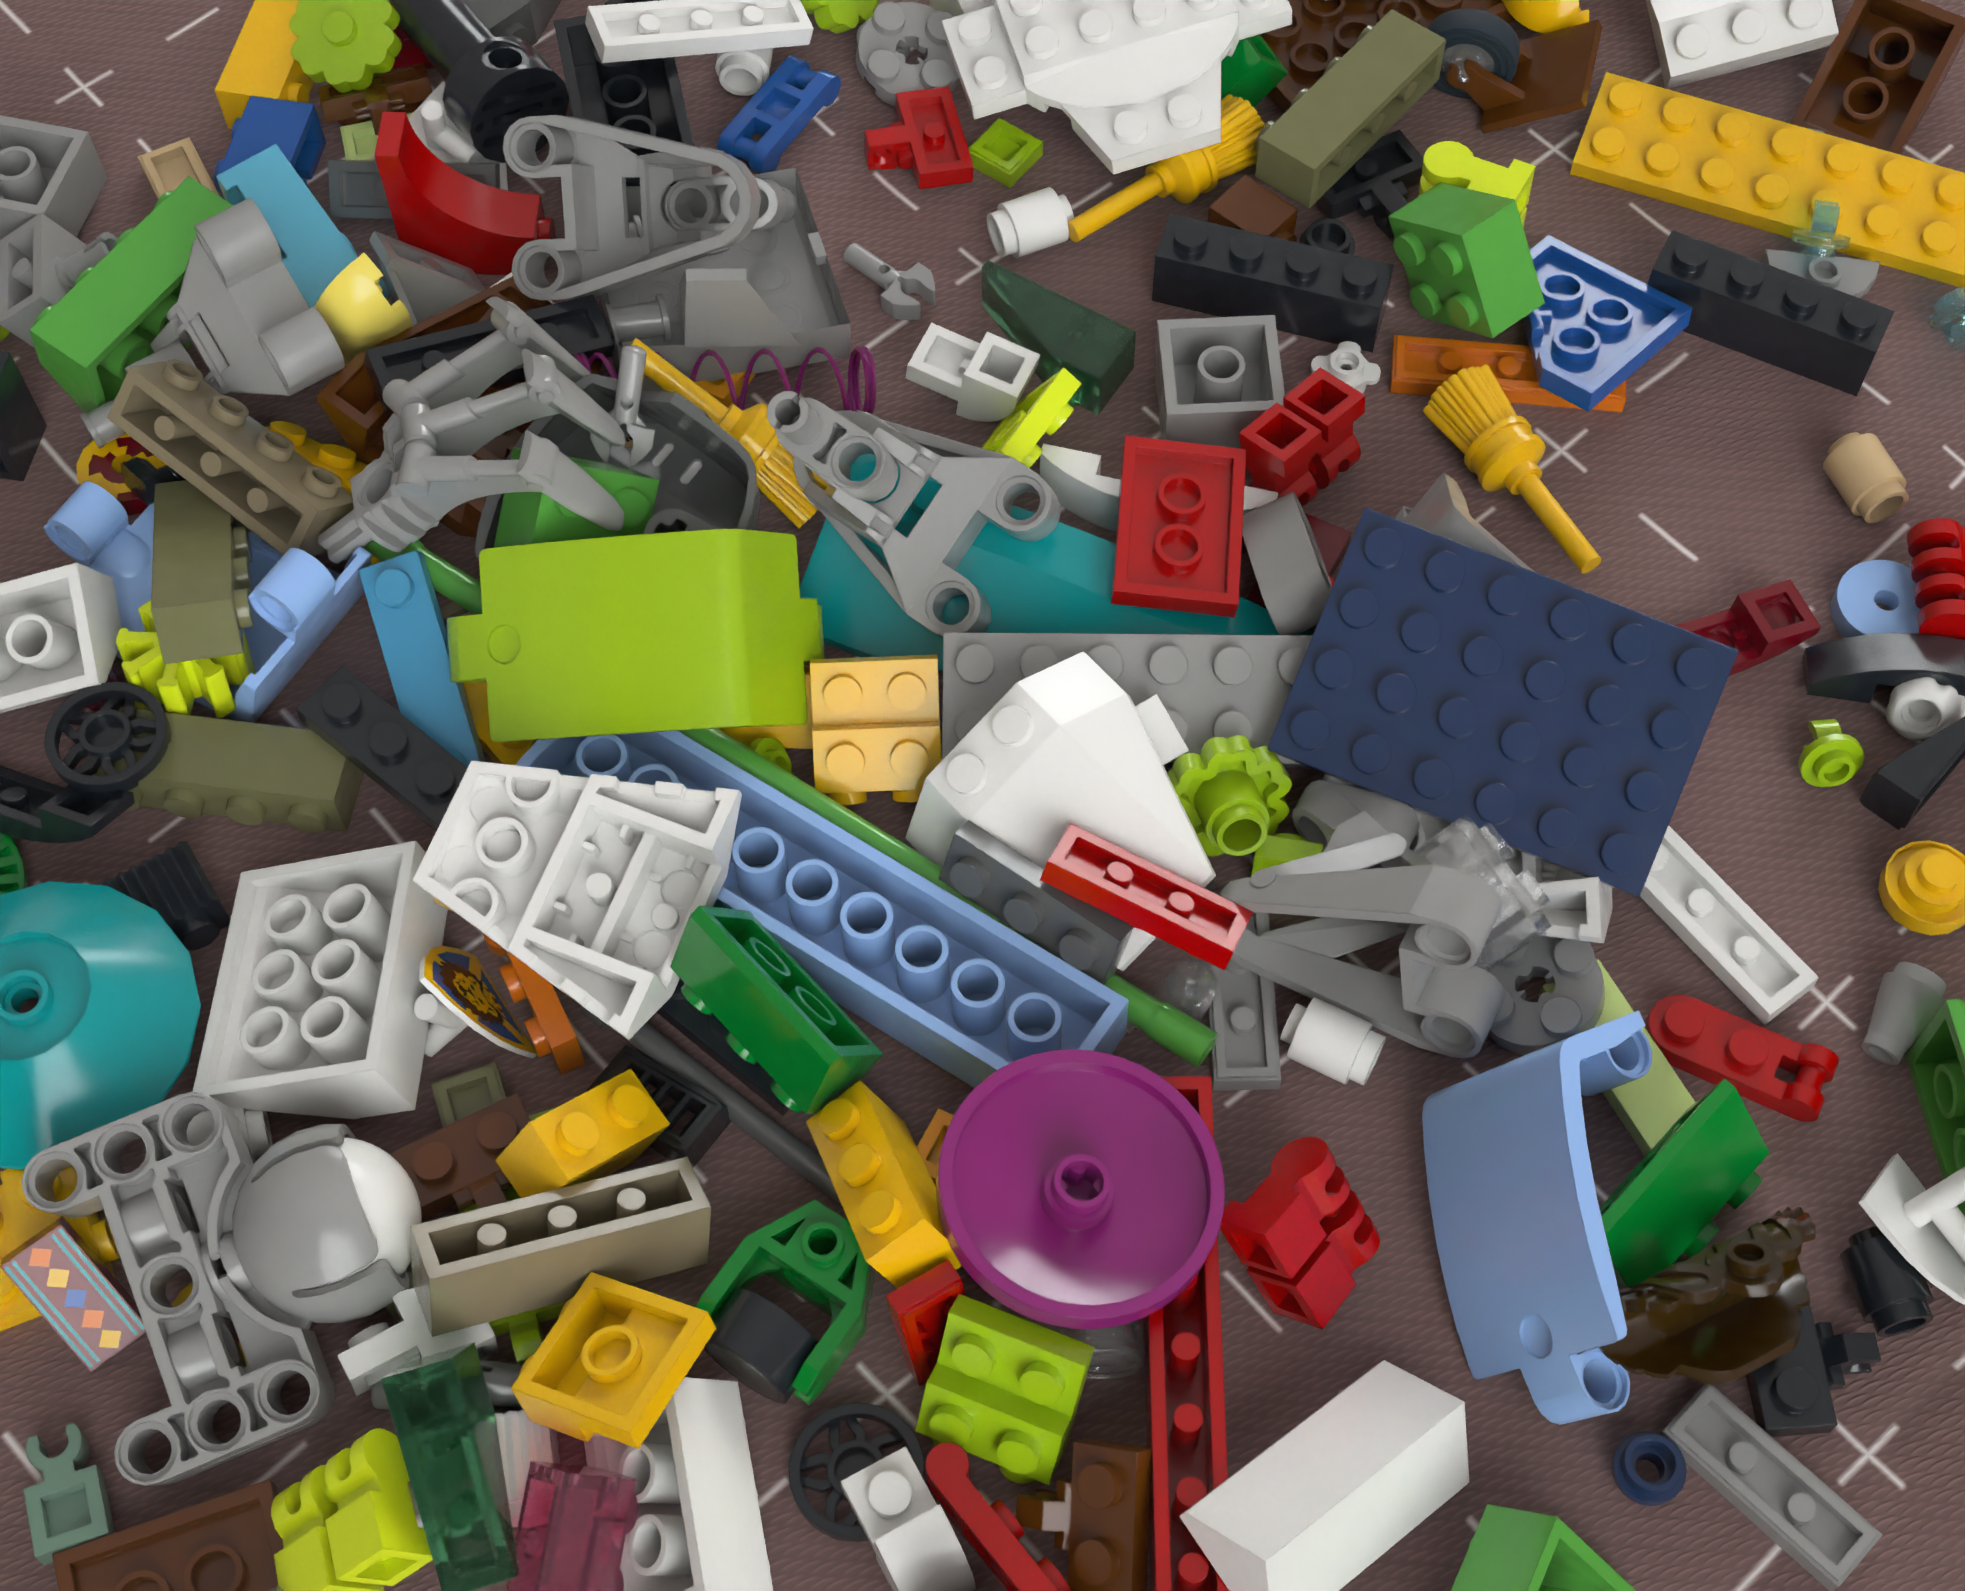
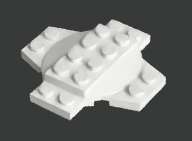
(1125, 71)

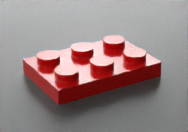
(1179, 527)

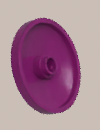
(1079, 1189)

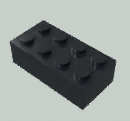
(623, 94)

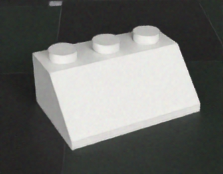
(1725, 36)
(56, 634)
(693, 1495)

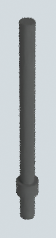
(741, 1110)

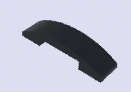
(1856, 664)
(52, 813)

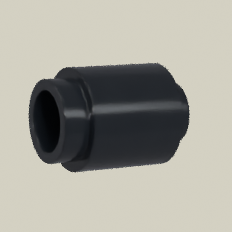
(1886, 1284)

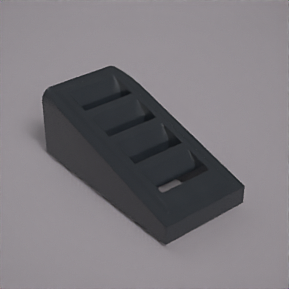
(1911, 779)
(710, 1113)

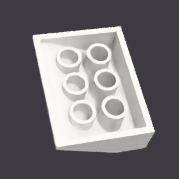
(323, 987)

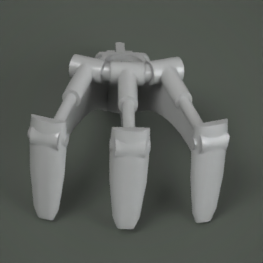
(443, 423)

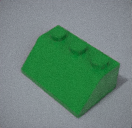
(771, 1008)
(1682, 1185)

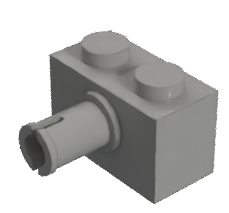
(40, 268)

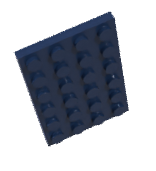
(1503, 700)

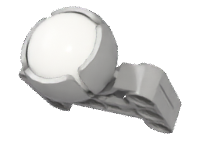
(281, 1245)

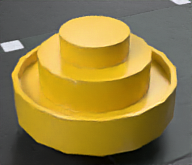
(1925, 887)

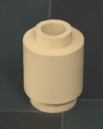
(1866, 476)

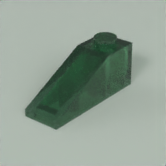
(1063, 333)
(454, 1466)

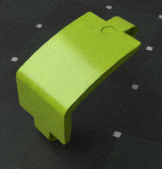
(639, 635)

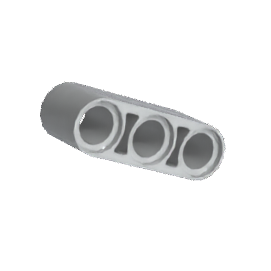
(1287, 564)

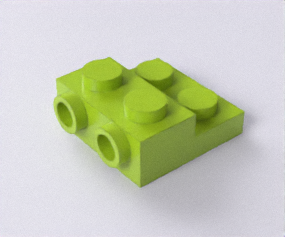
(1004, 1390)

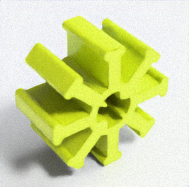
(180, 682)

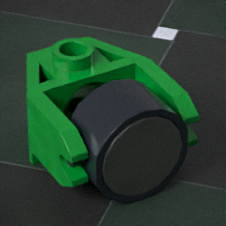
(760, 1343)

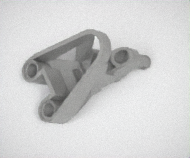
(593, 175)
(251, 309)
(974, 490)
(1365, 892)

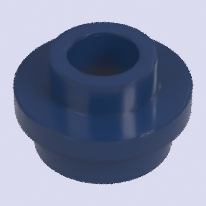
(1662, 1454)

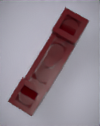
(1759, 624)

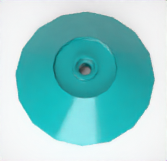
(108, 1017)

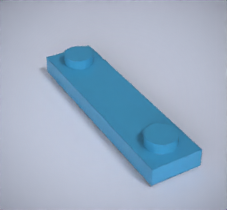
(418, 653)

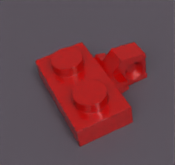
(923, 139)

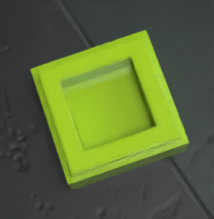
(1005, 152)

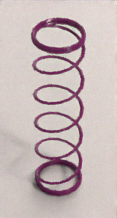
(850, 400)

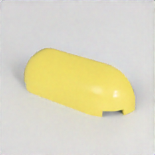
(359, 311)

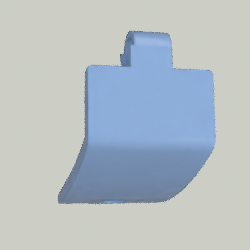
(292, 596)
(1525, 1222)

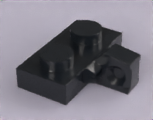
(1376, 182)
(1794, 1389)

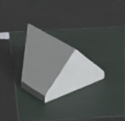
(422, 279)
(727, 312)

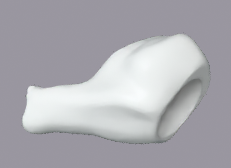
(1923, 708)

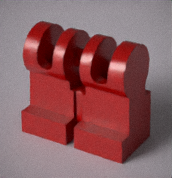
(1304, 439)
(1939, 576)
(1302, 1233)

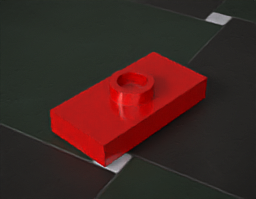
(921, 1316)

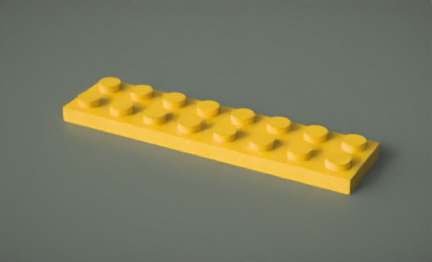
(1771, 174)

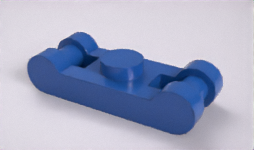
(778, 113)

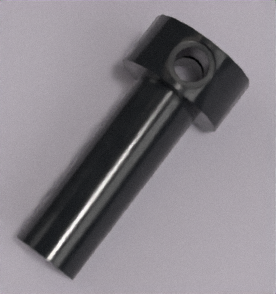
(486, 76)

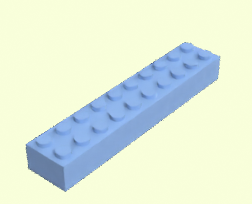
(870, 926)

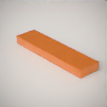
(1427, 362)

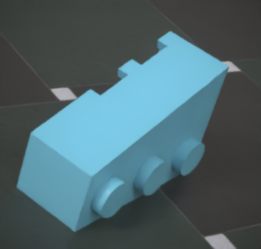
(306, 235)

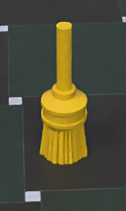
(1183, 174)
(749, 427)
(1503, 451)

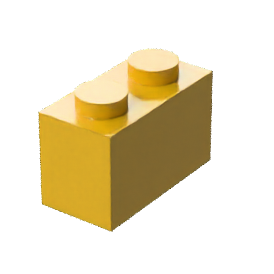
(584, 1137)

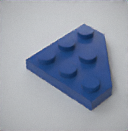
(1594, 324)

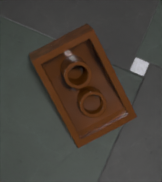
(1882, 72)

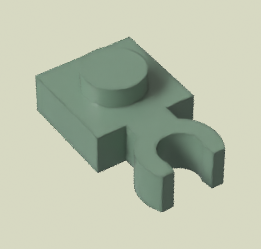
(70, 1502)

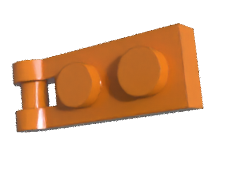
(549, 1027)

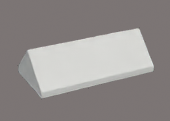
(1336, 1487)

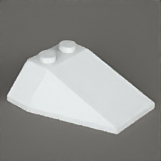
(1059, 755)

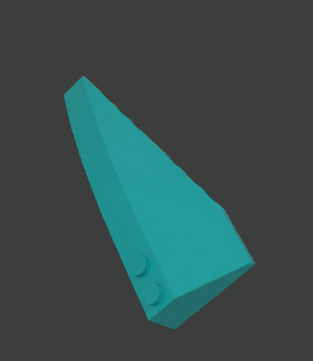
(1031, 588)

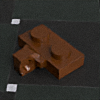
(391, 91)
(460, 1158)
(1098, 1515)

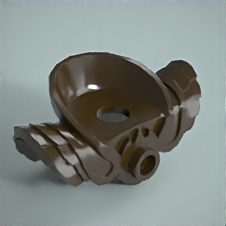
(1721, 1307)

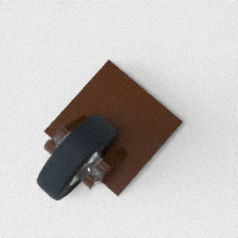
(1513, 77)

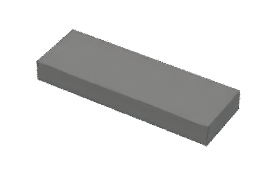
(1246, 1026)
(1771, 1487)

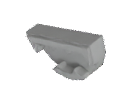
(1839, 273)

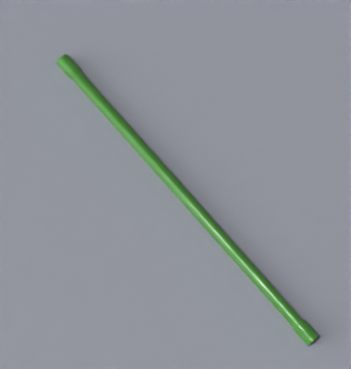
(1157, 1019)

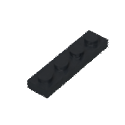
(572, 323)

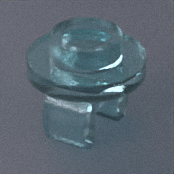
(1821, 238)
(1951, 313)

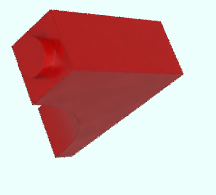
(450, 211)

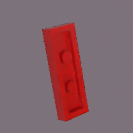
(1146, 896)

